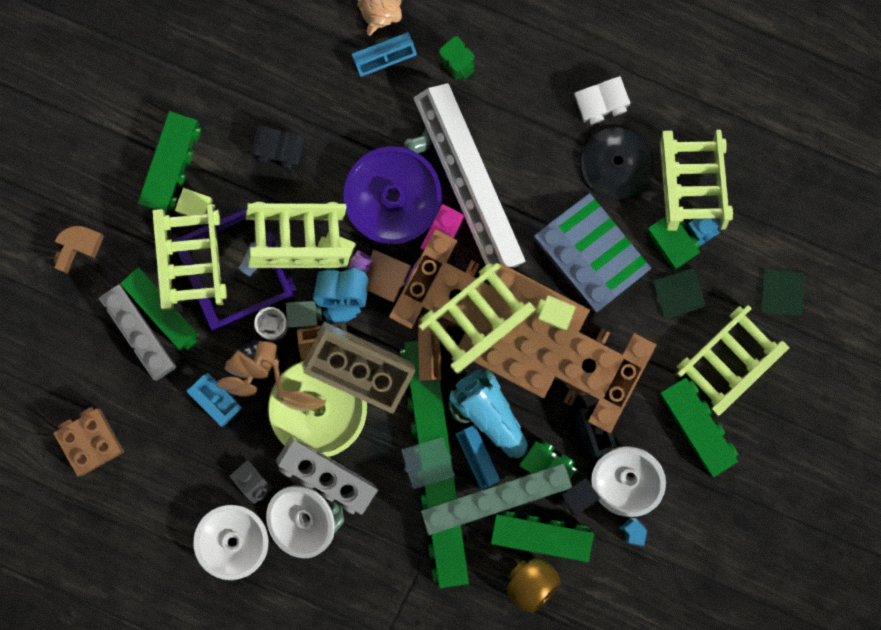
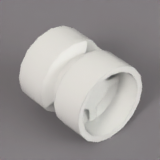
(271, 324)

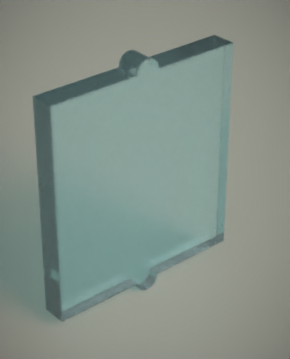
(427, 463)

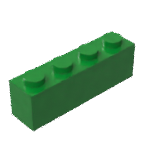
(169, 163)
(698, 427)
(541, 537)

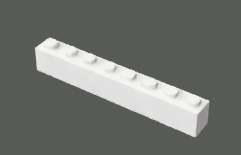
(468, 177)

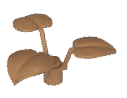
(264, 360)

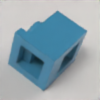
(703, 229)

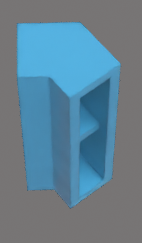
(384, 54)
(477, 457)
(634, 532)

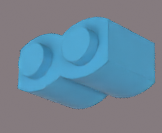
(341, 288)

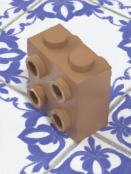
(88, 441)

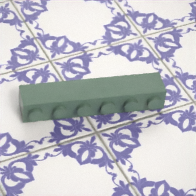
(496, 499)

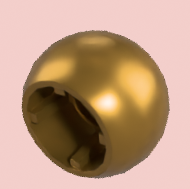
(532, 584)

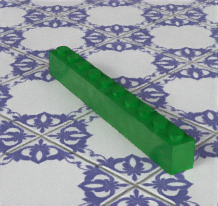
(428, 426)

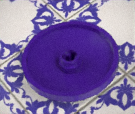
(392, 195)

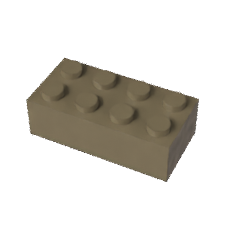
(358, 367)

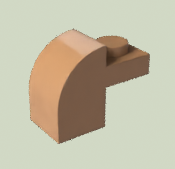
(76, 240)

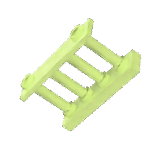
(674, 191)
(166, 247)
(286, 255)
(499, 326)
(737, 384)

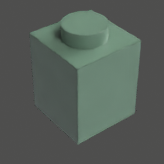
(303, 314)

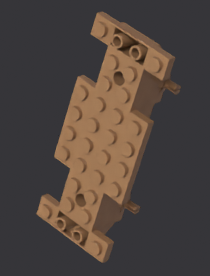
(533, 350)

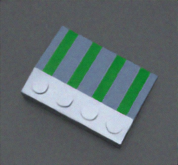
(591, 253)

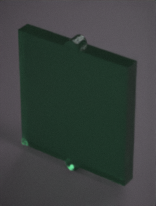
(783, 292)
(679, 293)

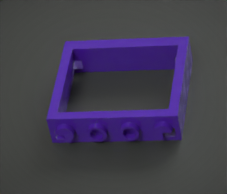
(197, 283)

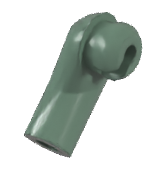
(419, 144)
(337, 514)

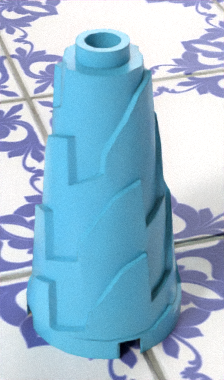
(487, 408)

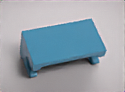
(214, 400)

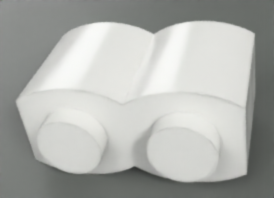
(602, 100)

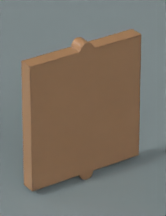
(387, 276)

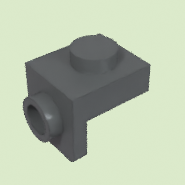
(251, 482)

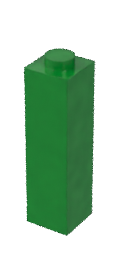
(169, 321)

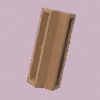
(429, 354)

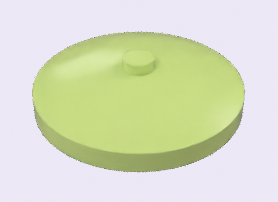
(326, 428)

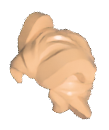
(379, 13)

